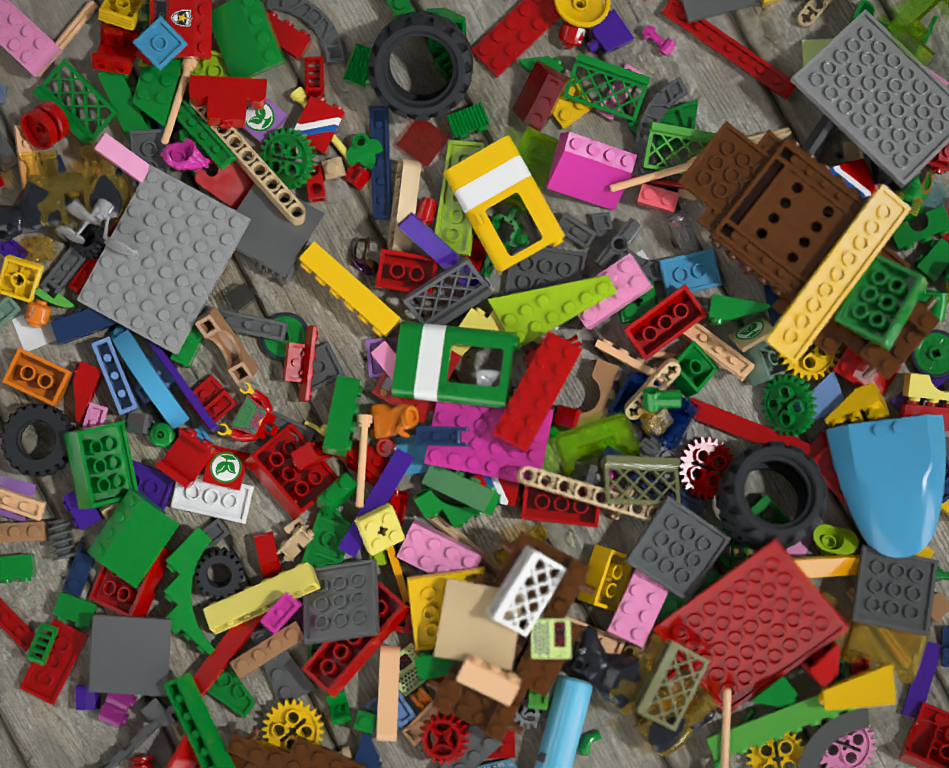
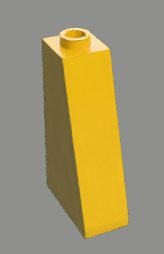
(863, 689)

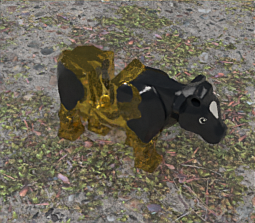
(43, 200)
(621, 680)

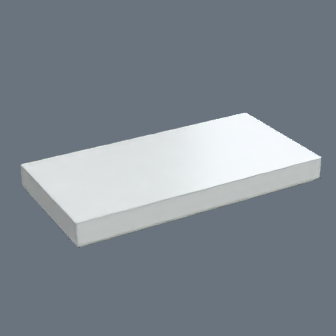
(214, 500)

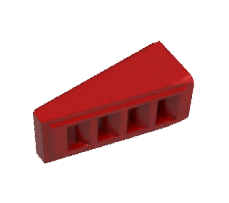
(314, 88)

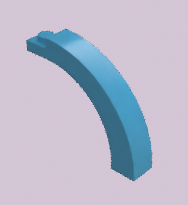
(148, 377)

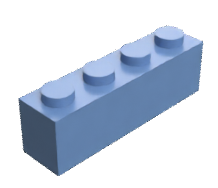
(115, 376)

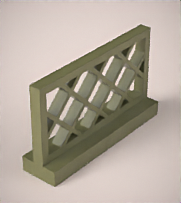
(638, 465)
(655, 679)

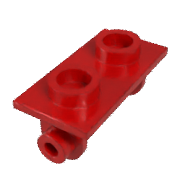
(399, 502)

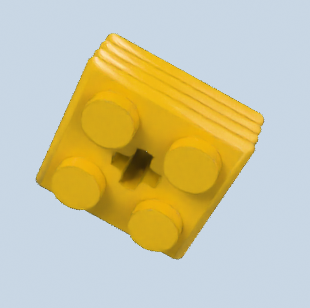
(121, 12)
(30, 272)

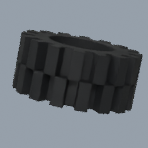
(97, 246)

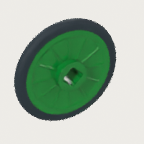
(296, 330)
(923, 357)

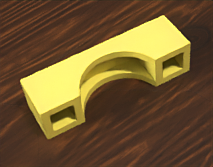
(920, 386)

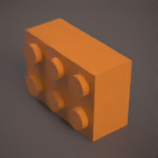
(38, 377)

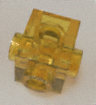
(48, 251)
(656, 422)

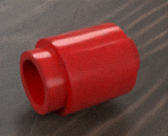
(426, 210)

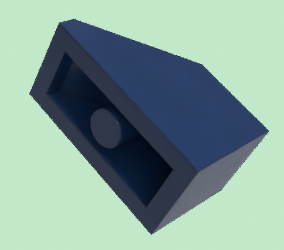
(368, 753)

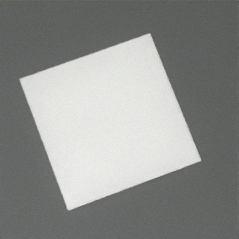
(31, 336)

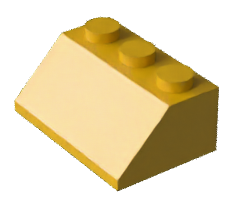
(609, 576)

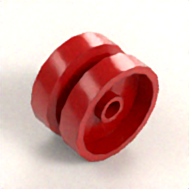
(44, 125)

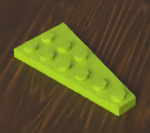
(545, 308)

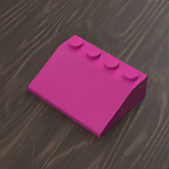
(588, 168)

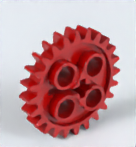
(711, 450)

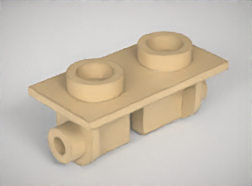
(300, 536)

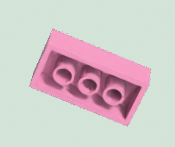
(24, 39)
(630, 283)
(437, 551)
(637, 609)

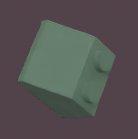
(766, 363)

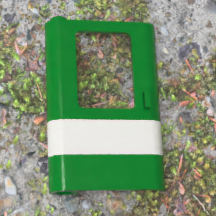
(425, 359)

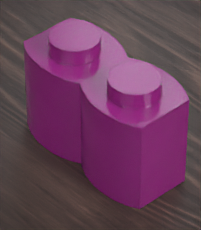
(115, 709)

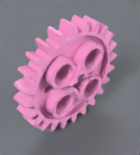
(838, 759)

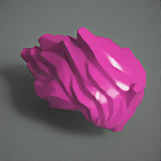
(184, 156)

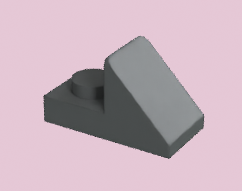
(585, 473)

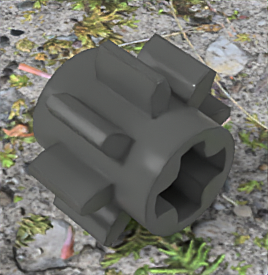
(649, 448)

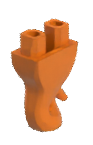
(392, 420)

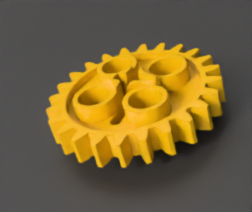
(819, 365)
(281, 717)
(760, 761)

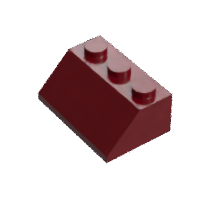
(540, 95)

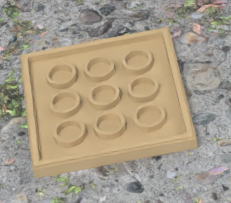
(471, 631)

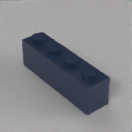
(80, 324)

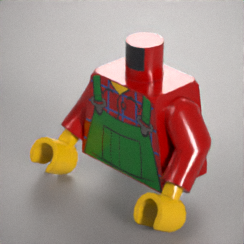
(253, 418)

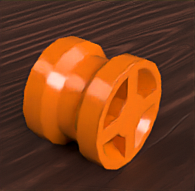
(421, 698)

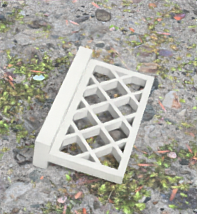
(512, 585)

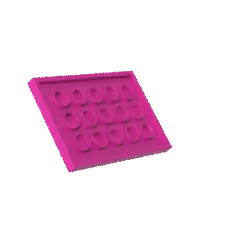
(486, 453)

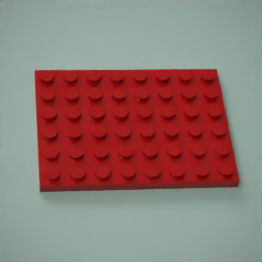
(753, 625)

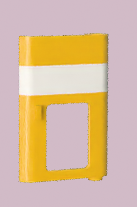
(487, 180)

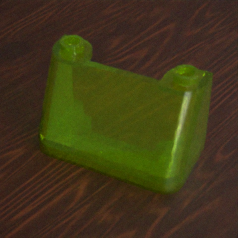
(592, 439)

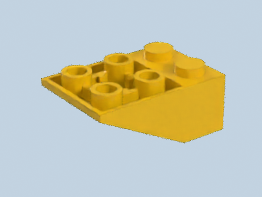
(861, 406)

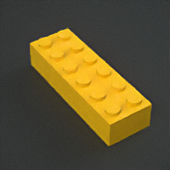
(353, 292)

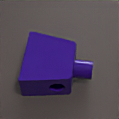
(610, 34)

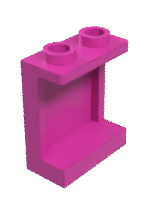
(281, 612)

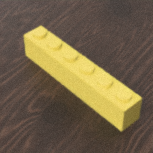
(260, 598)

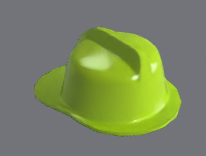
(835, 540)

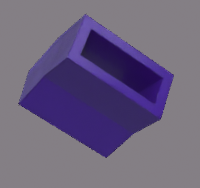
(86, 700)

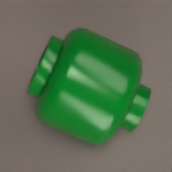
(169, 435)

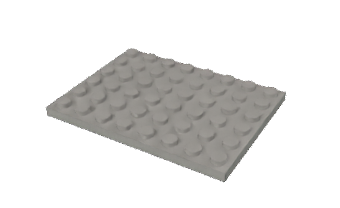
(879, 97)
(180, 257)

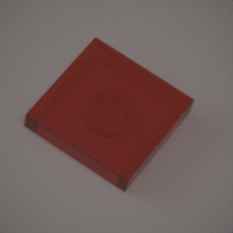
(423, 141)

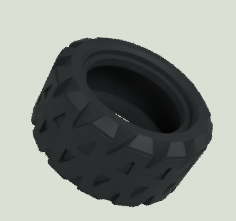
(414, 105)
(797, 469)

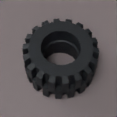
(219, 588)

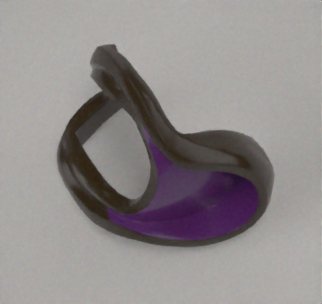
(364, 264)

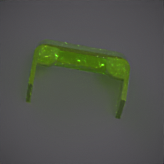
(910, 31)

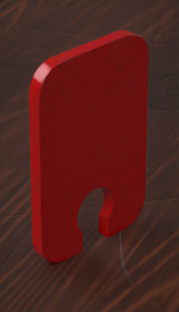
(227, 185)

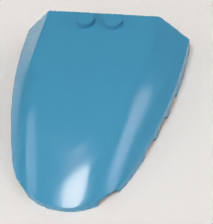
(892, 479)

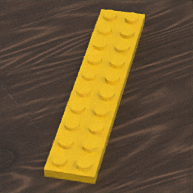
(837, 274)

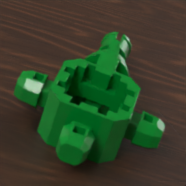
(517, 237)

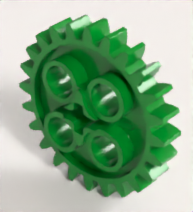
(289, 141)
(778, 393)

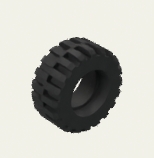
(13, 434)

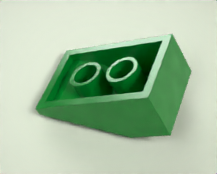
(727, 309)

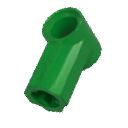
(655, 399)

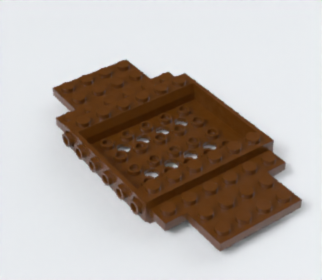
(745, 184)

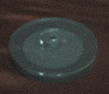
(937, 197)

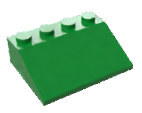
(246, 38)
(881, 301)
(100, 464)
(133, 537)

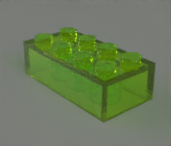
(537, 153)

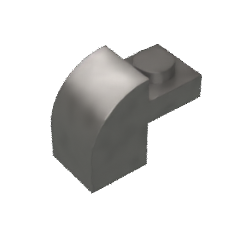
(158, 711)

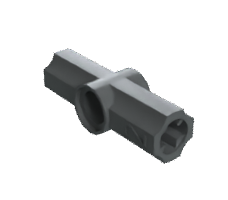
(626, 235)

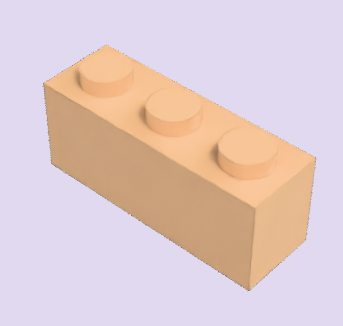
(489, 679)

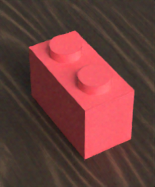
(657, 198)

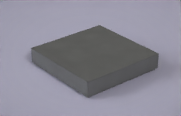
(325, 367)

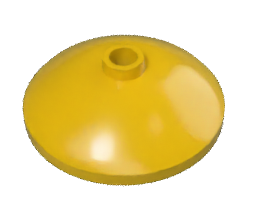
(590, 14)

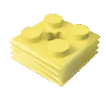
(369, 526)

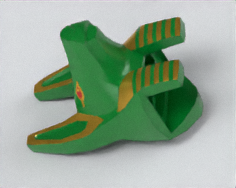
(914, 194)

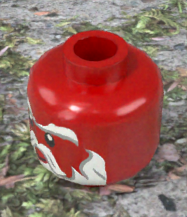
(571, 35)

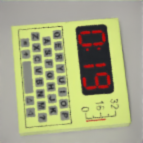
(551, 639)
(408, 674)

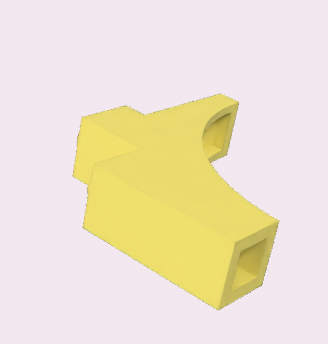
(477, 319)

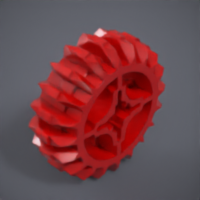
(438, 734)

